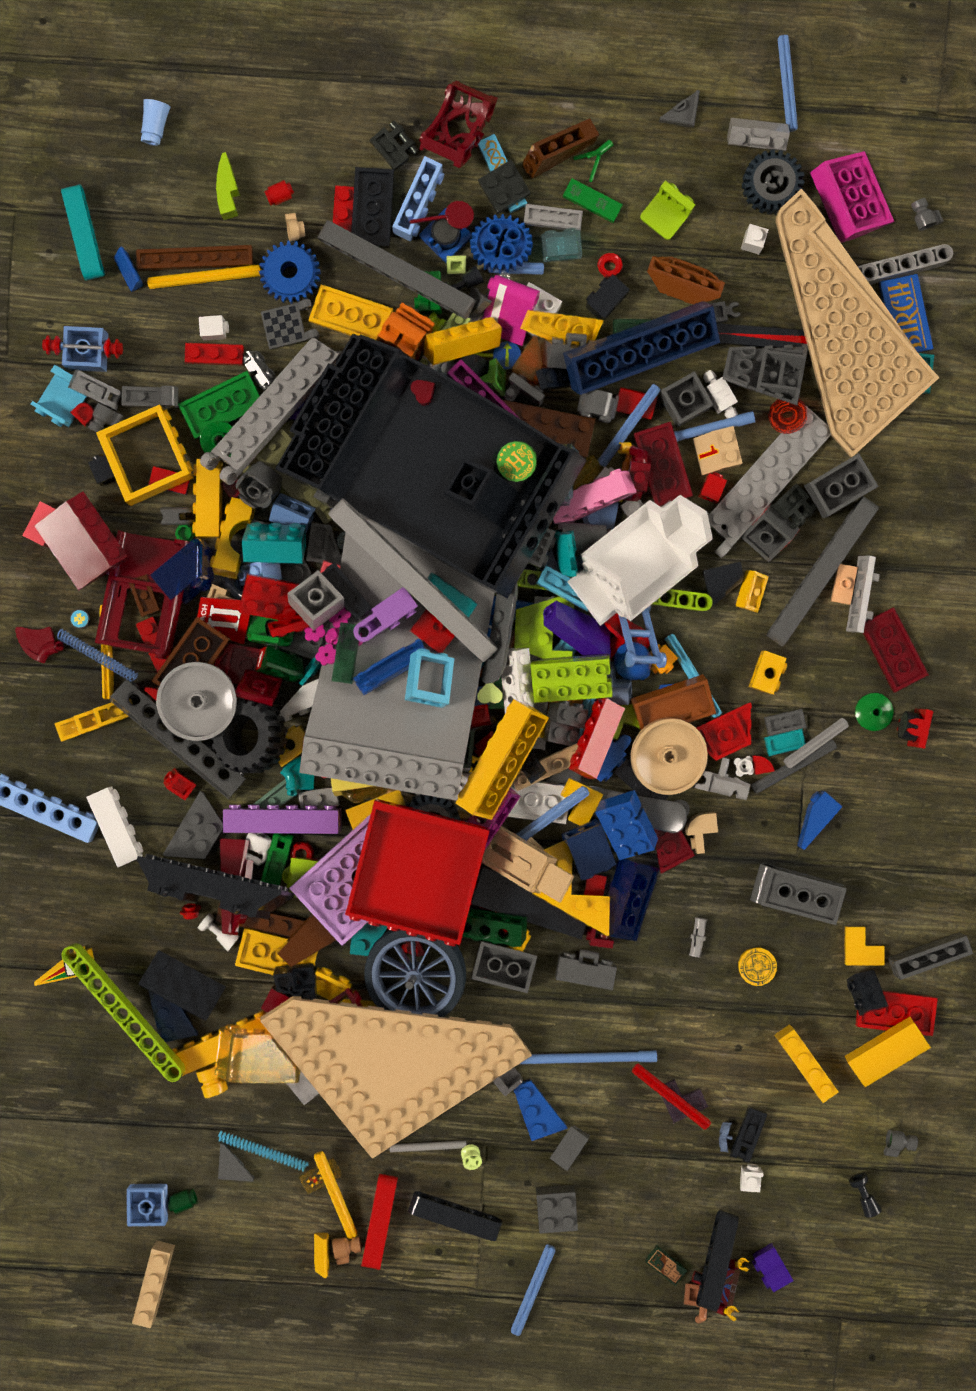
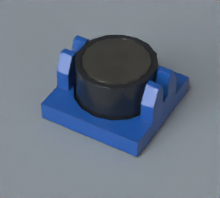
(444, 237)

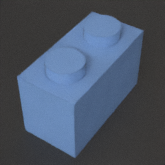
(289, 511)

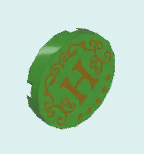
(516, 461)

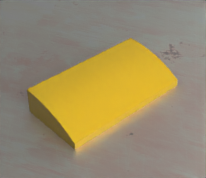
(887, 1051)

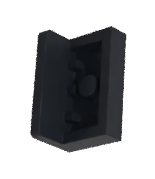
(866, 992)

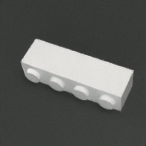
(114, 826)

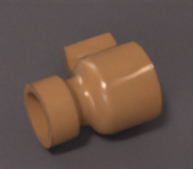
(343, 1247)

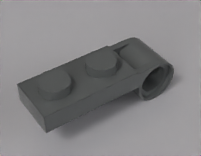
(150, 396)

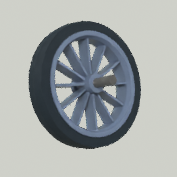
(414, 974)

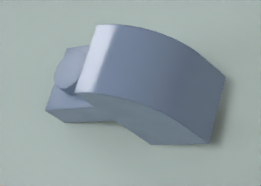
(621, 688)

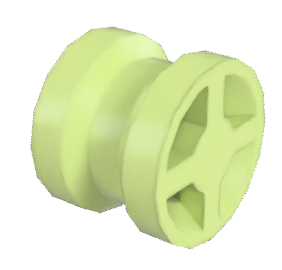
(471, 1157)

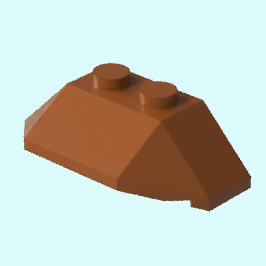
(684, 280)

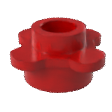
(190, 911)

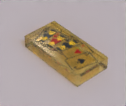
(313, 1180)

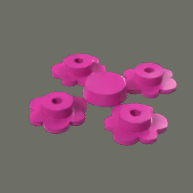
(331, 637)

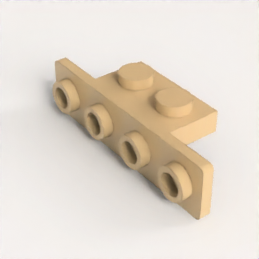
(552, 764)

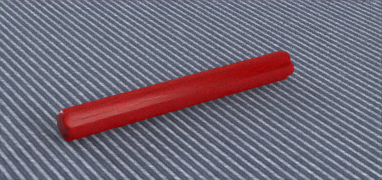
(671, 1096)

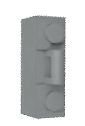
(758, 134)

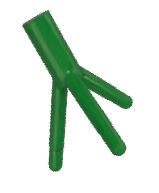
(598, 152)

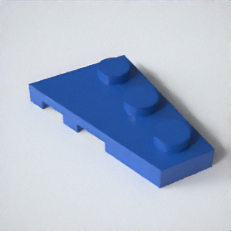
(537, 1113)

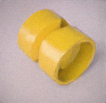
(212, 1083)

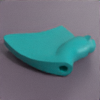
(311, 670)
(295, 779)

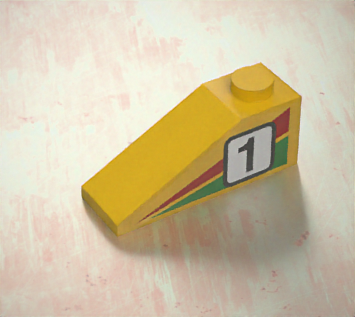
(62, 971)

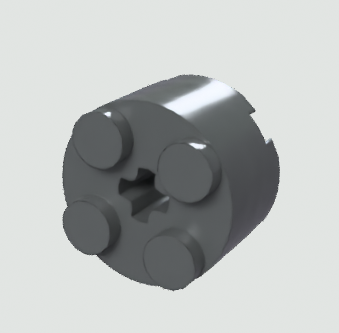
(598, 405)
(259, 485)

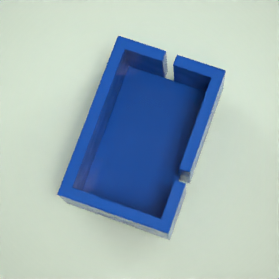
(622, 827)

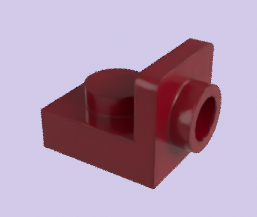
(600, 940)

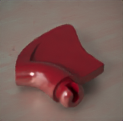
(38, 643)

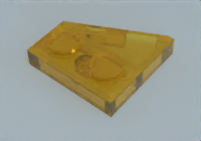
(358, 795)

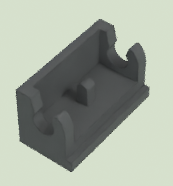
(570, 1147)

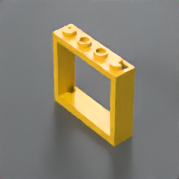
(160, 486)

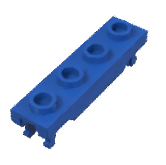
(386, 668)

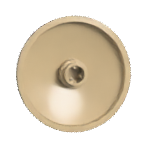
(669, 756)

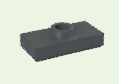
(785, 722)

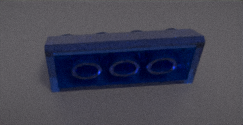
(630, 897)

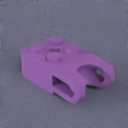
(387, 614)

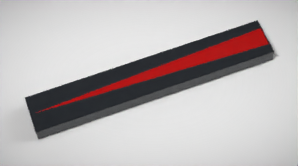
(759, 336)

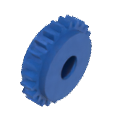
(286, 257)

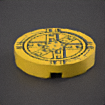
(757, 966)

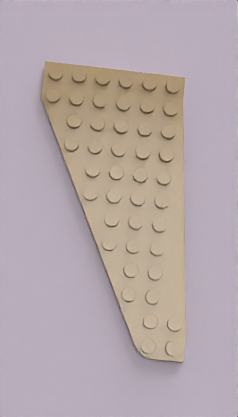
(855, 345)

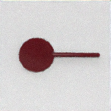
(458, 215)

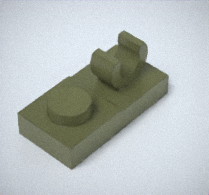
(321, 510)

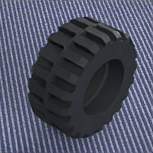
(269, 744)

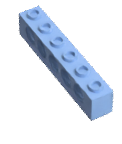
(85, 832)

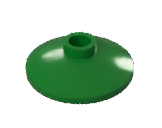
(210, 432)
(864, 712)

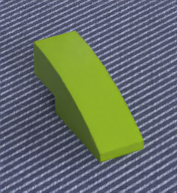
(226, 188)

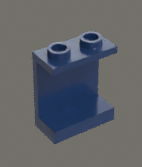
(589, 849)

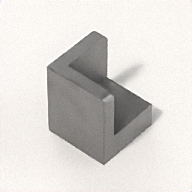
(508, 1081)

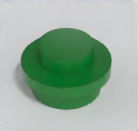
(184, 532)

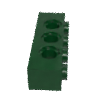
(496, 923)

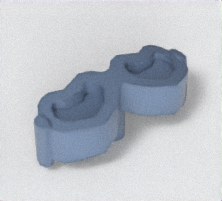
(723, 1136)

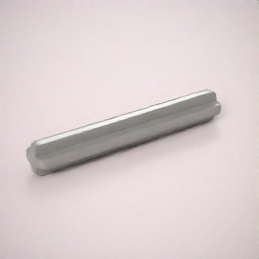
(816, 743)

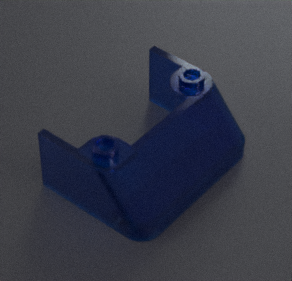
(187, 571)

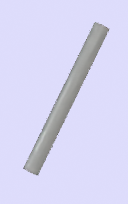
(428, 1146)

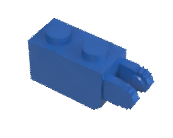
(614, 757)

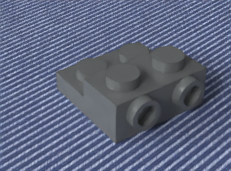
(565, 722)

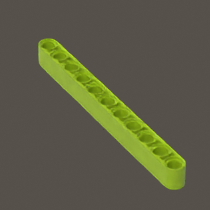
(673, 595)

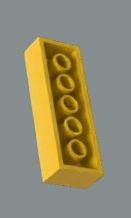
(502, 760)

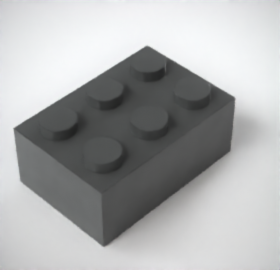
(841, 486)

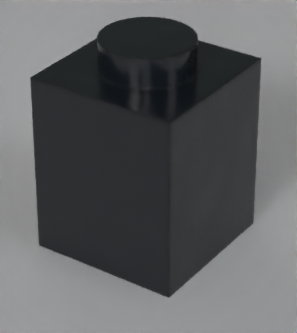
(101, 470)

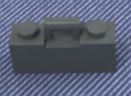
(555, 348)
(593, 974)

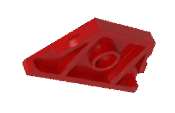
(727, 732)

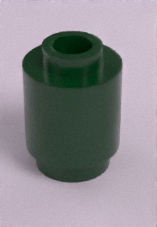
(182, 1201)

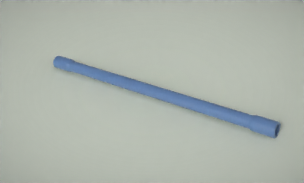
(640, 1056)

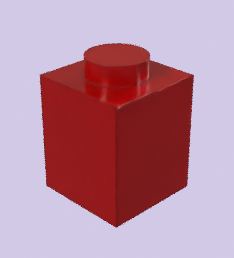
(712, 487)

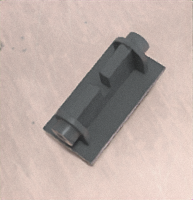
(255, 362)

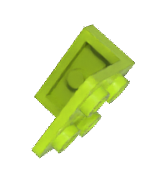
(667, 210)

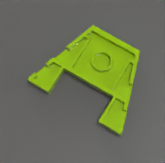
(533, 634)

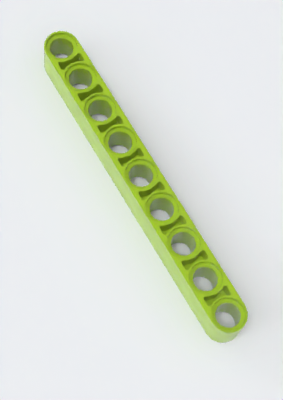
(125, 1022)

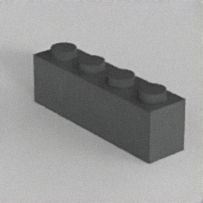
(930, 955)

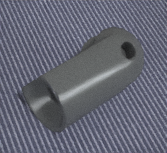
(176, 515)

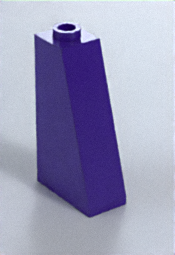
(577, 629)

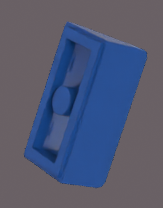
(128, 269)

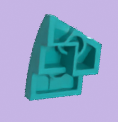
(565, 552)

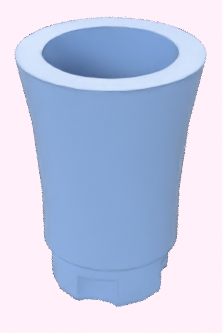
(154, 120)

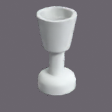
(225, 940)

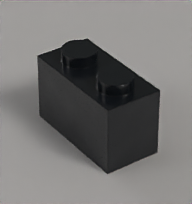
(607, 298)

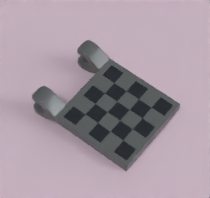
(285, 325)

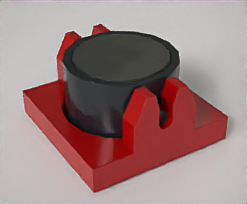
(915, 727)

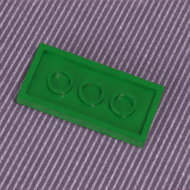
(222, 403)

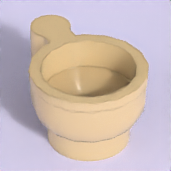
(294, 228)

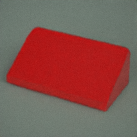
(629, 400)

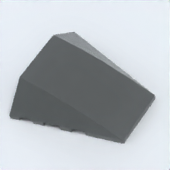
(767, 370)

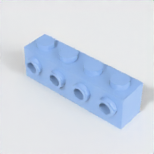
(417, 199)

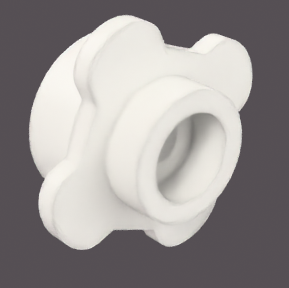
(749, 766)

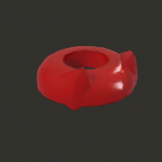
(610, 257)
(301, 845)

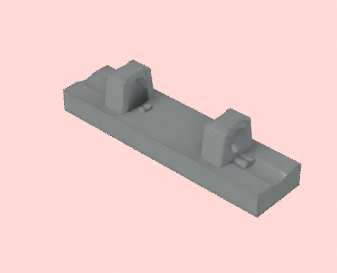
(860, 598)

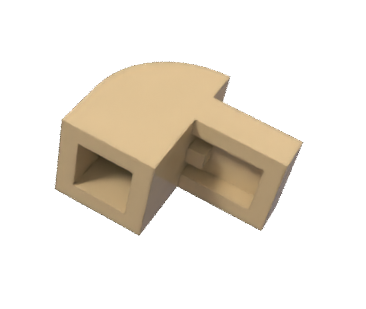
(697, 826)

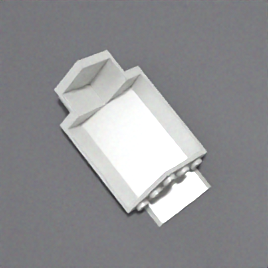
(641, 558)

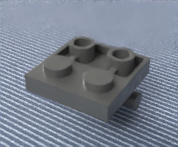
(519, 386)

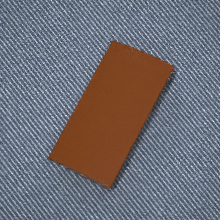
(684, 700)

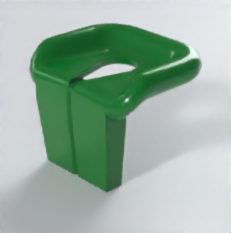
(257, 632)

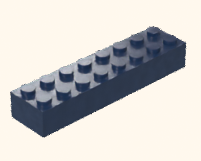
(641, 347)

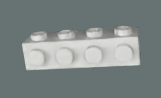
(518, 678)

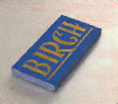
(906, 305)

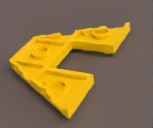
(589, 909)

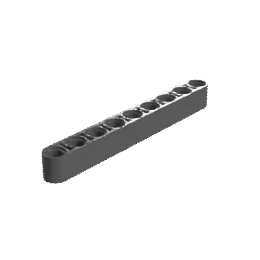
(396, 269)
(822, 571)

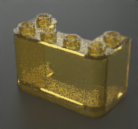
(253, 1057)

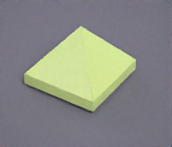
(456, 264)

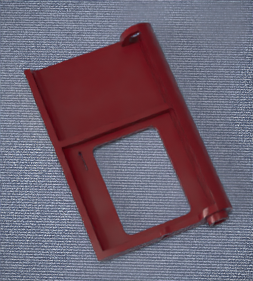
(144, 557)

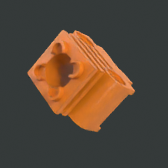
(406, 331)

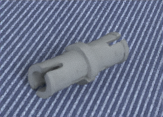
(698, 937)

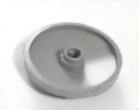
(196, 701)

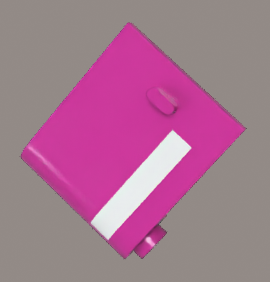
(510, 306)

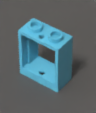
(424, 697)

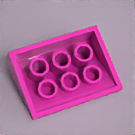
(851, 196)

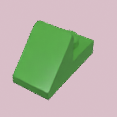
(495, 378)

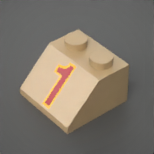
(717, 451)

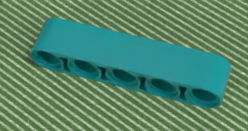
(83, 232)

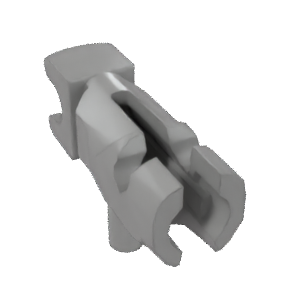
(722, 784)

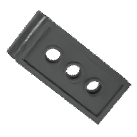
(772, 878)

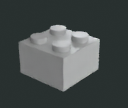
(316, 600)

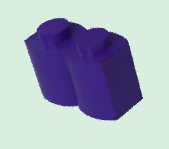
(772, 1267)

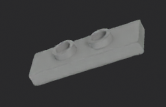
(552, 217)

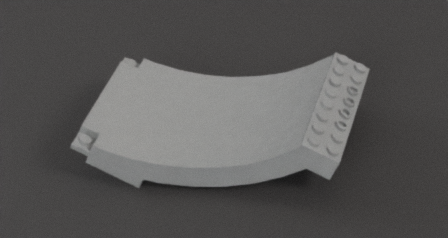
(380, 734)

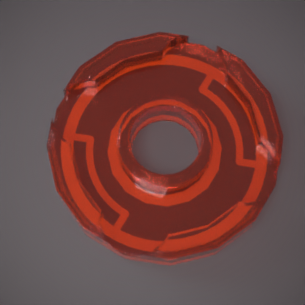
(791, 424)

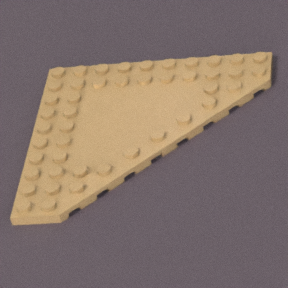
(388, 1067)

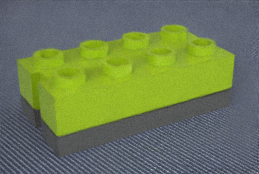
(571, 678)

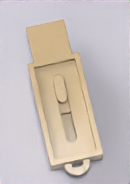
(526, 865)

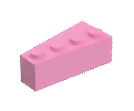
(596, 496)

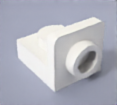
(751, 1178)

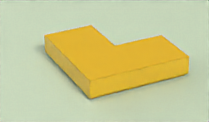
(584, 809)
(857, 952)

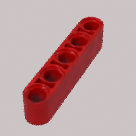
(379, 1221)

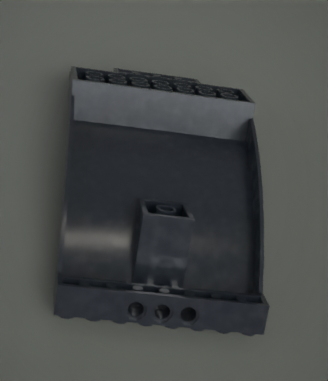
(430, 466)

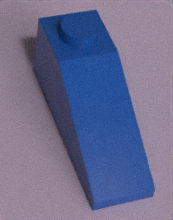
(818, 814)

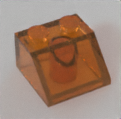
(529, 362)

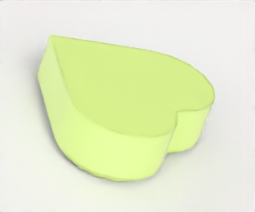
(490, 693)

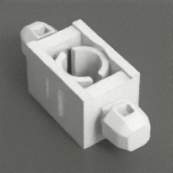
(720, 394)

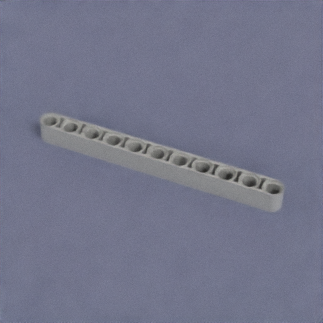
(412, 580)

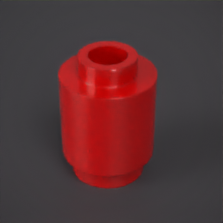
(279, 193)

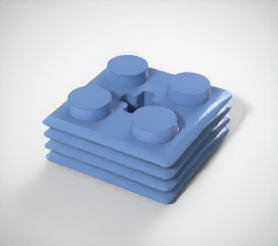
(137, 1211)

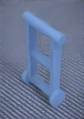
(658, 658)

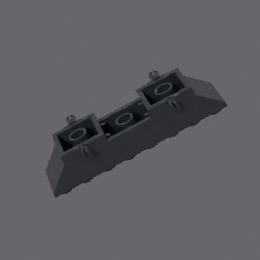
(236, 893)

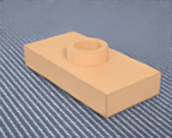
(844, 584)

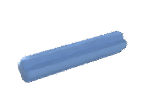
(528, 268)

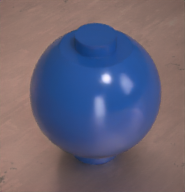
(638, 671)

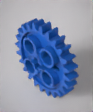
(485, 239)

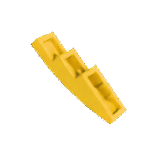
(89, 721)

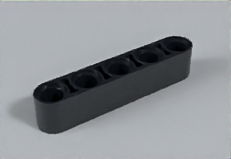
(455, 1216)
(717, 1261)

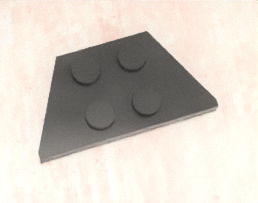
(197, 831)

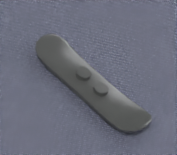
(500, 635)
(662, 814)

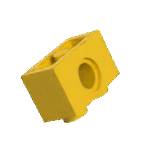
(760, 681)
(297, 735)

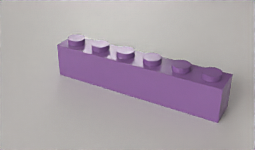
(282, 820)

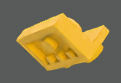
(330, 985)

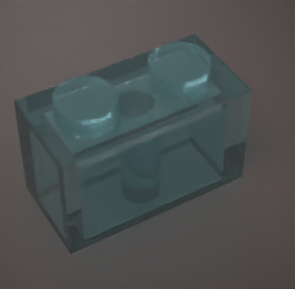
(561, 245)

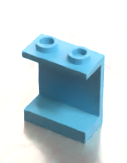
(59, 399)

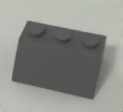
(504, 967)

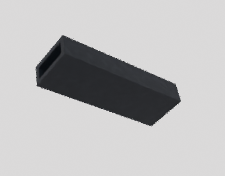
(507, 897)

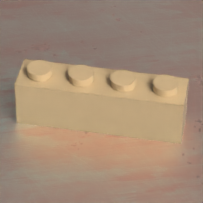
(153, 1284)

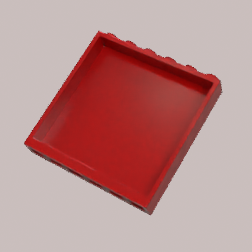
(417, 872)

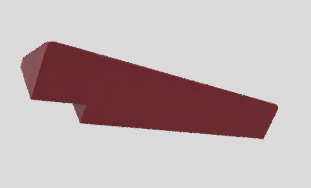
(234, 862)

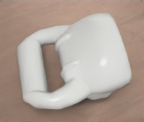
(258, 843)

